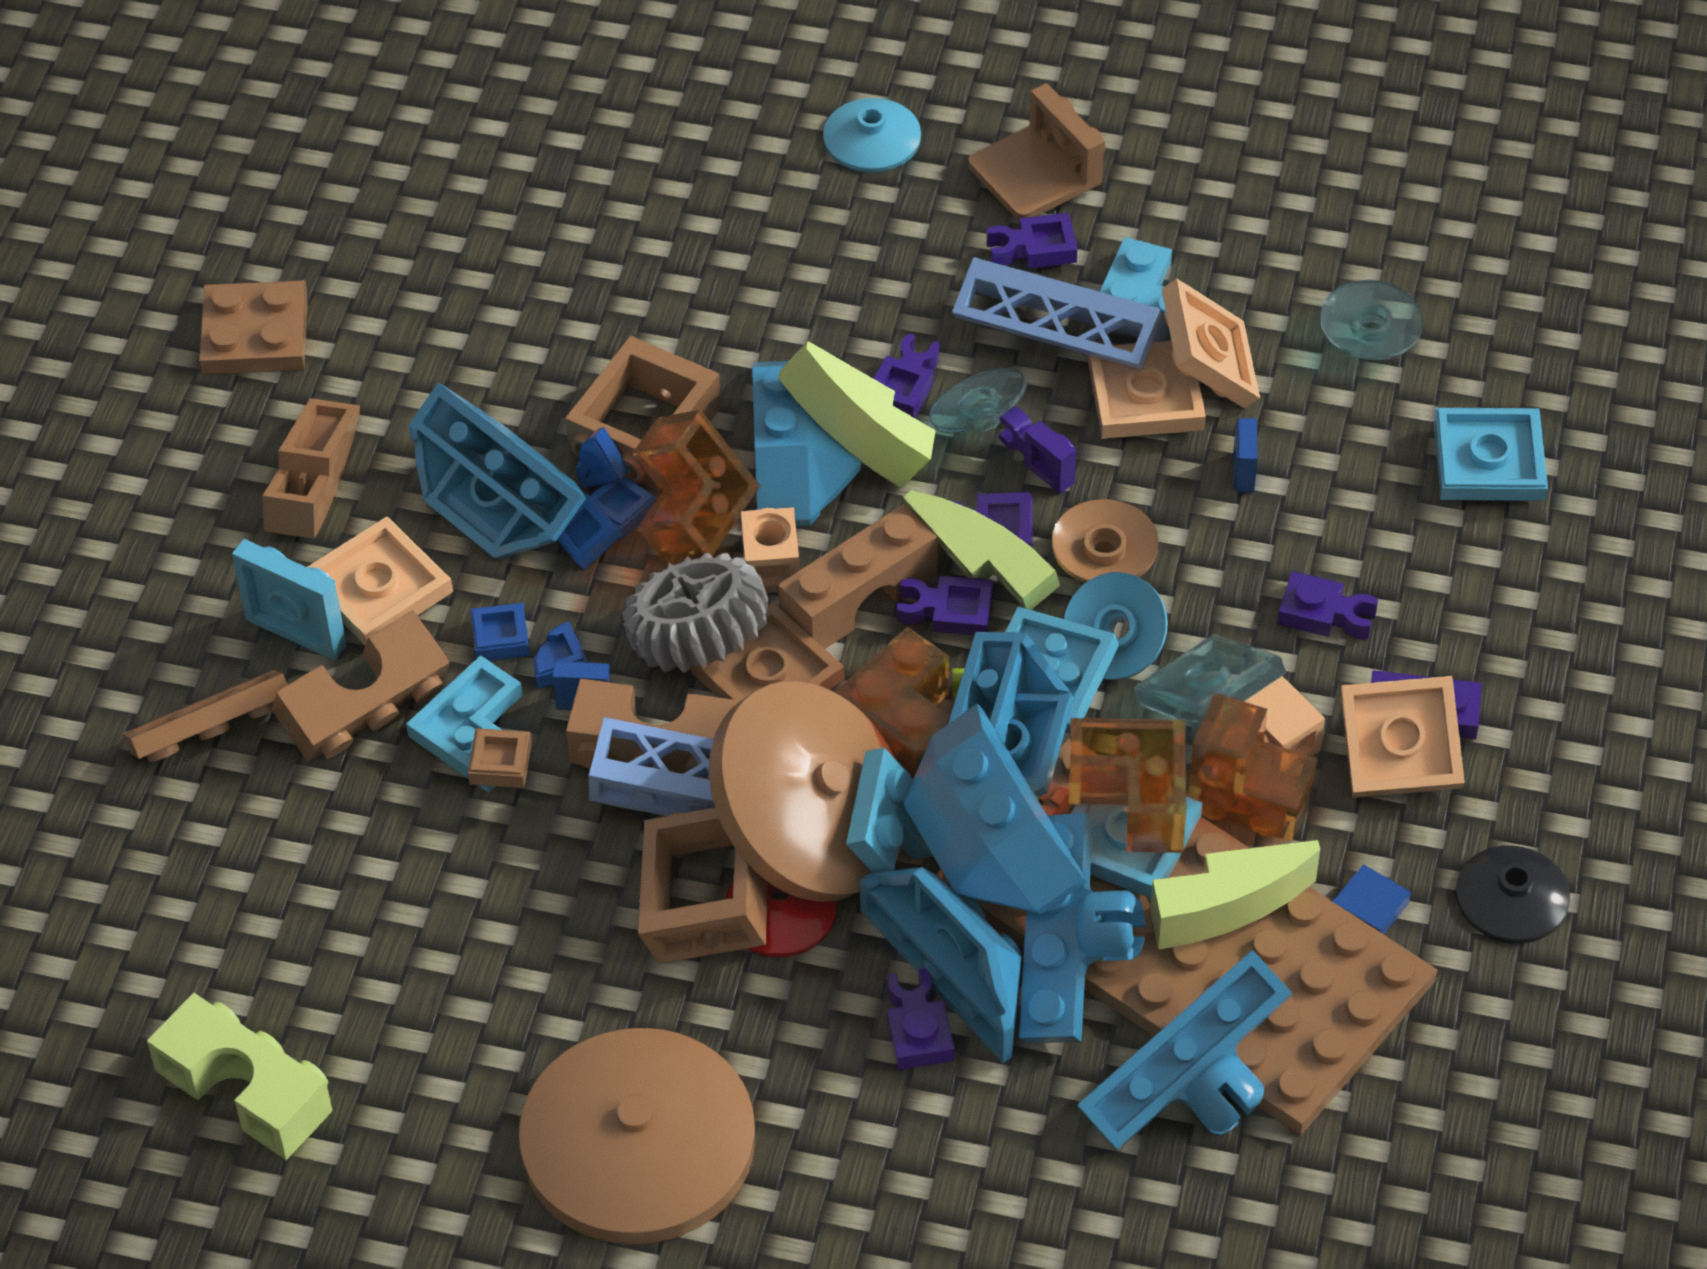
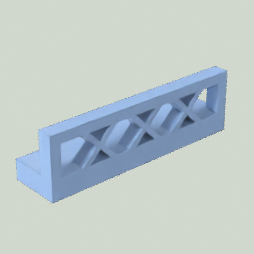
(1061, 302)
(649, 788)

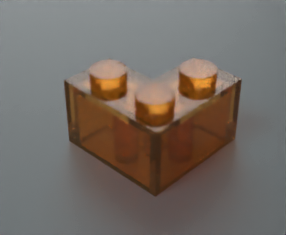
(700, 486)
(901, 695)
(1137, 767)
(1244, 776)

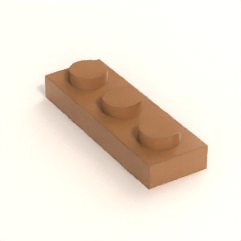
(205, 718)

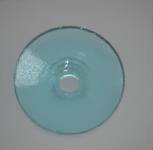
(1371, 319)
(978, 401)

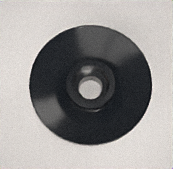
(1507, 910)

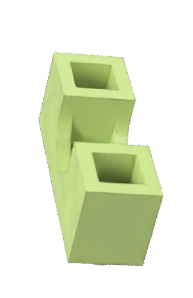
(209, 1044)

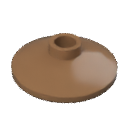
(1104, 527)

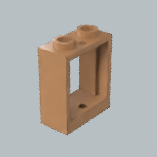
(652, 372)
(682, 931)

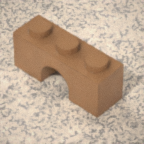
(831, 589)
(617, 701)
(325, 715)

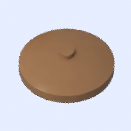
(789, 784)
(637, 1136)

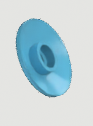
(872, 135)
(1120, 597)

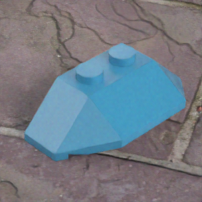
(793, 455)
(488, 478)
(1020, 699)
(988, 821)
(950, 937)

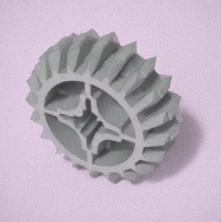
(696, 612)

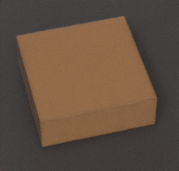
(499, 758)

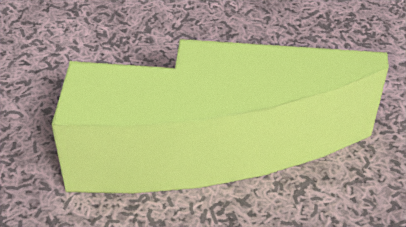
(858, 414)
(985, 548)
(1231, 891)

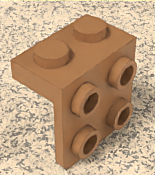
(1044, 161)

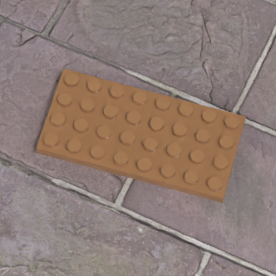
(1342, 975)

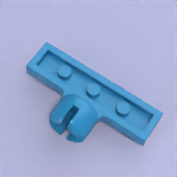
(1068, 940)
(1193, 1059)

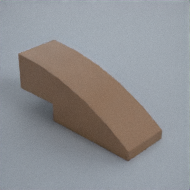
(310, 468)

